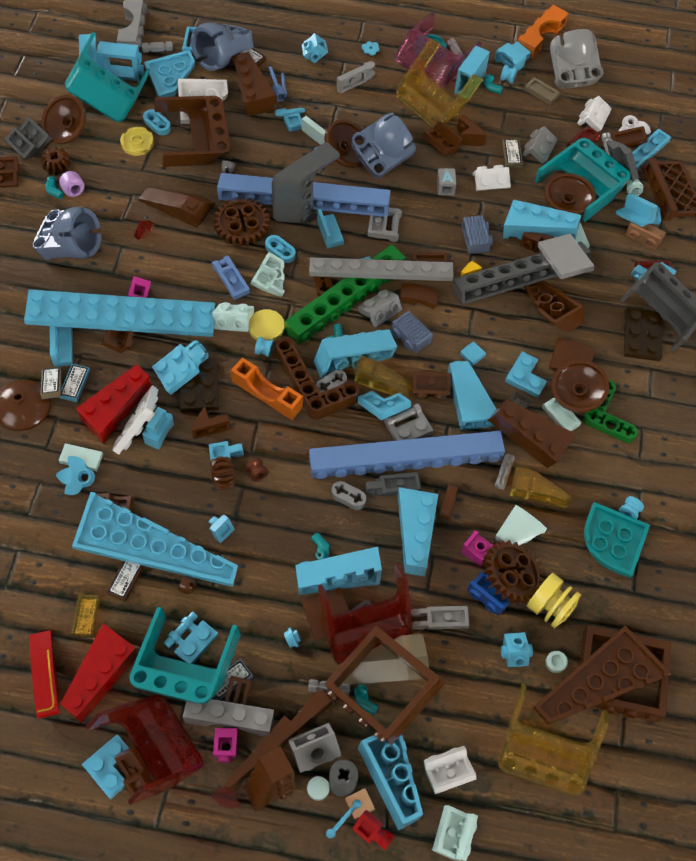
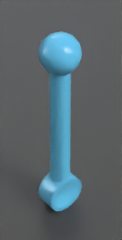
(331, 833)

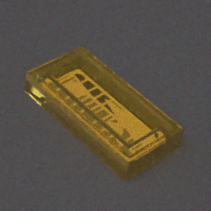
(85, 615)

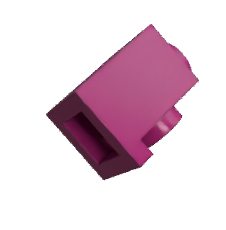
(139, 286)
(471, 551)
(222, 737)

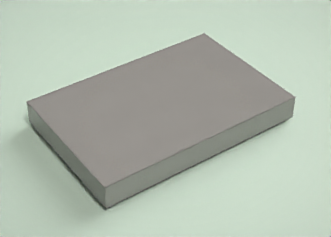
(565, 256)

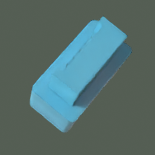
(513, 55)
(158, 428)

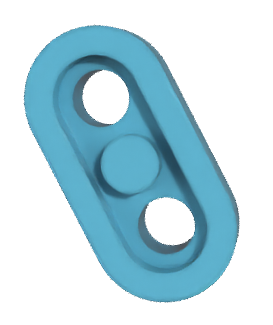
(157, 122)
(282, 248)

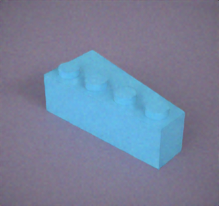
(347, 350)
(342, 571)

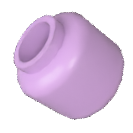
(71, 184)

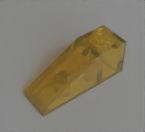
(380, 377)
(534, 487)

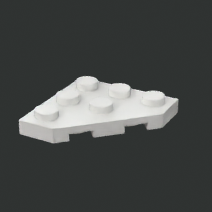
(201, 87)
(144, 412)

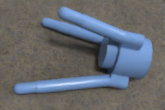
(279, 90)

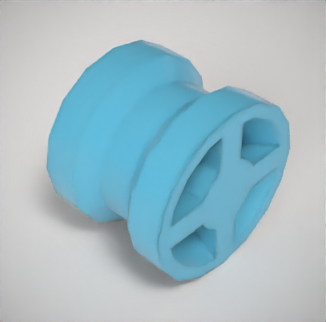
(508, 74)
(264, 347)
(632, 507)

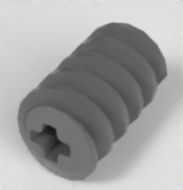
(343, 769)

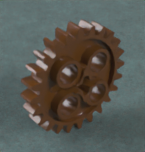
(229, 224)
(512, 572)

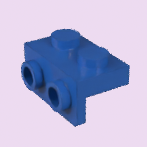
(480, 590)

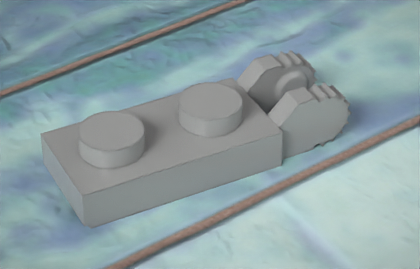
(356, 77)
(442, 617)

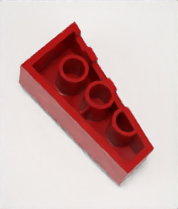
(114, 402)
(99, 671)

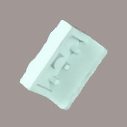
(232, 317)
(455, 834)

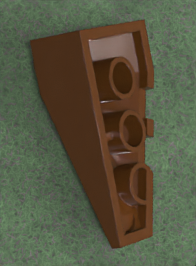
(182, 206)
(555, 305)

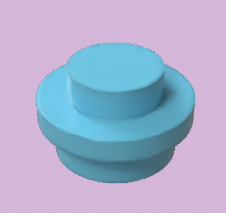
(292, 637)

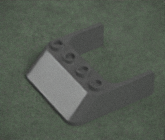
(294, 186)
(669, 299)

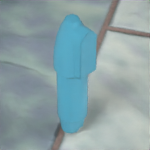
(284, 112)

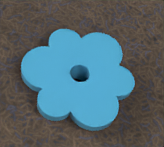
(371, 48)

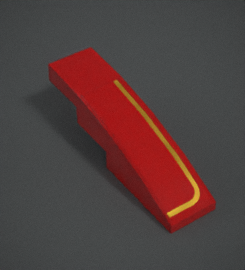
(44, 674)

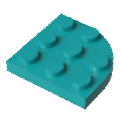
(614, 539)

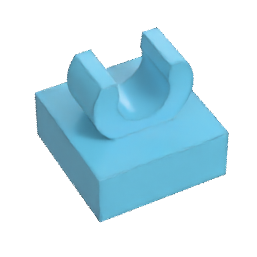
(221, 527)

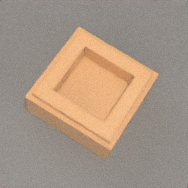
(366, 803)

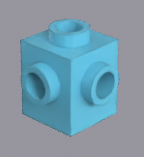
(314, 48)
(516, 650)

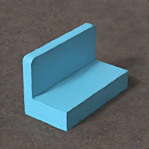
(638, 210)
(329, 230)

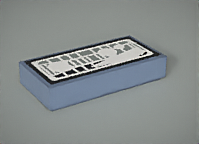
(237, 669)

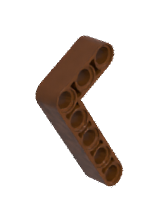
(308, 385)

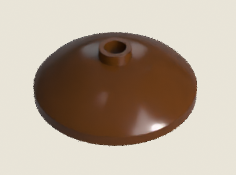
(64, 119)
(340, 135)
(569, 193)
(580, 376)
(26, 412)

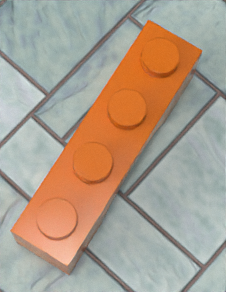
(551, 21)
(251, 380)

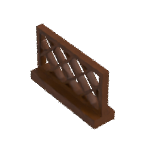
(662, 190)

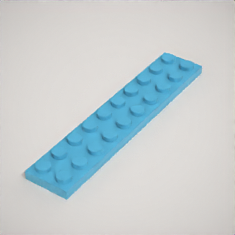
(119, 313)

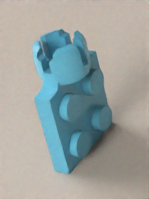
(180, 365)

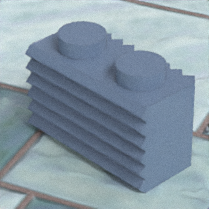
(476, 234)
(411, 332)

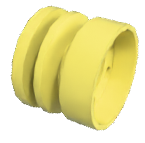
(554, 600)

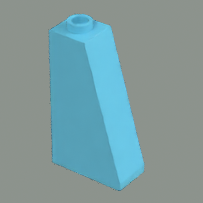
(470, 397)

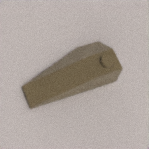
(383, 666)

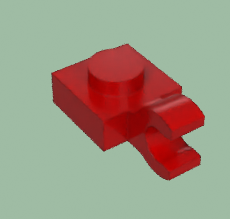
(370, 829)

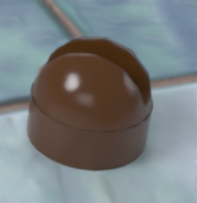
(187, 585)

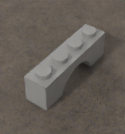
(134, 12)
(239, 716)

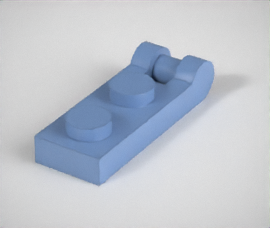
(231, 277)

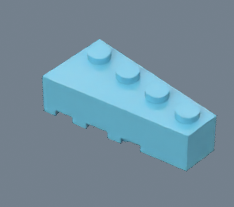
(539, 219)
(416, 522)
(393, 778)

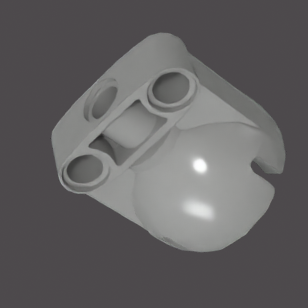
(576, 59)

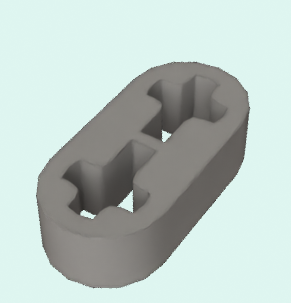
(329, 380)
(348, 495)

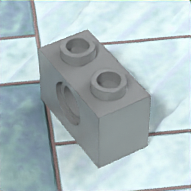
(321, 738)

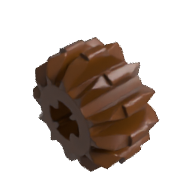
(55, 161)
(222, 473)

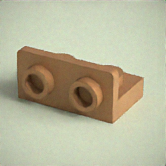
(646, 235)

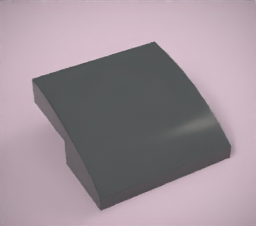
(28, 139)
(624, 156)

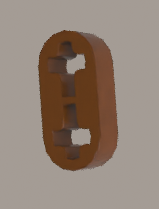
(327, 283)
(448, 501)

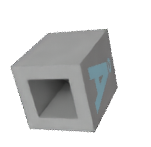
(446, 182)

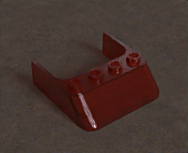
(350, 628)
(158, 739)

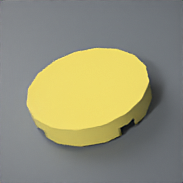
(137, 141)
(266, 324)

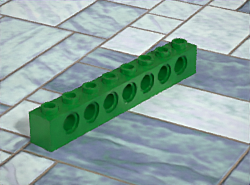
(343, 295)

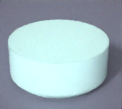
(556, 662)
(318, 788)

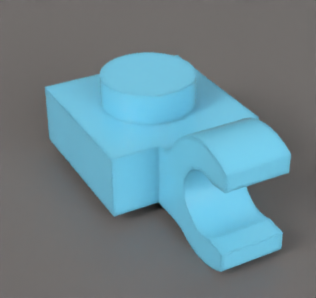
(224, 450)

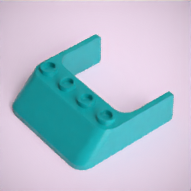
(102, 88)
(593, 164)
(176, 677)

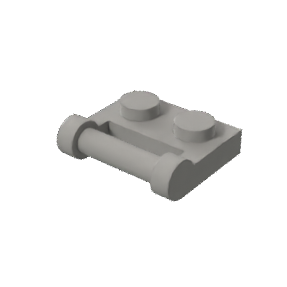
(378, 225)
(412, 430)

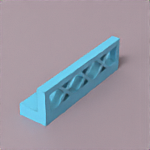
(61, 346)

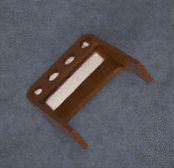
(207, 129)

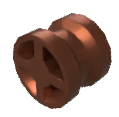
(256, 469)

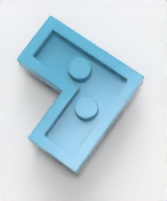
(522, 377)
(383, 407)
(102, 766)

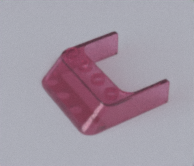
(442, 66)

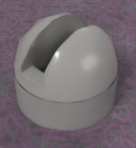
(227, 165)

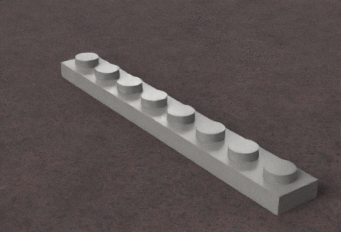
(381, 269)

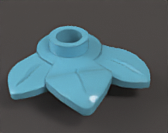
(74, 476)

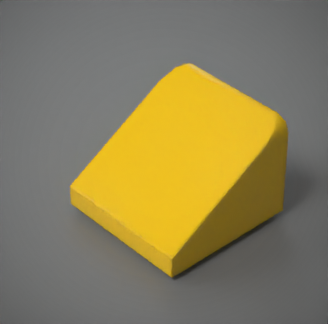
(471, 268)

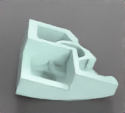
(270, 275)
(519, 527)

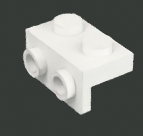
(595, 113)
(492, 179)
(449, 769)

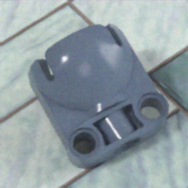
(219, 44)
(384, 145)
(68, 234)

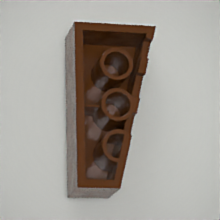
(255, 89)
(532, 432)

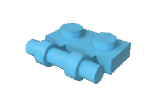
(197, 641)

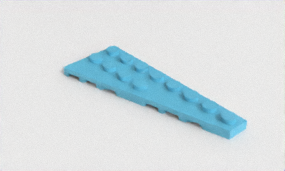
(127, 537)

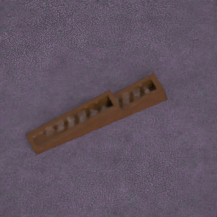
(280, 734)

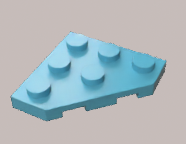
(167, 70)

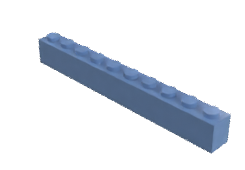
(325, 196)
(406, 454)

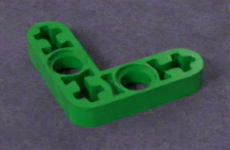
(601, 414)

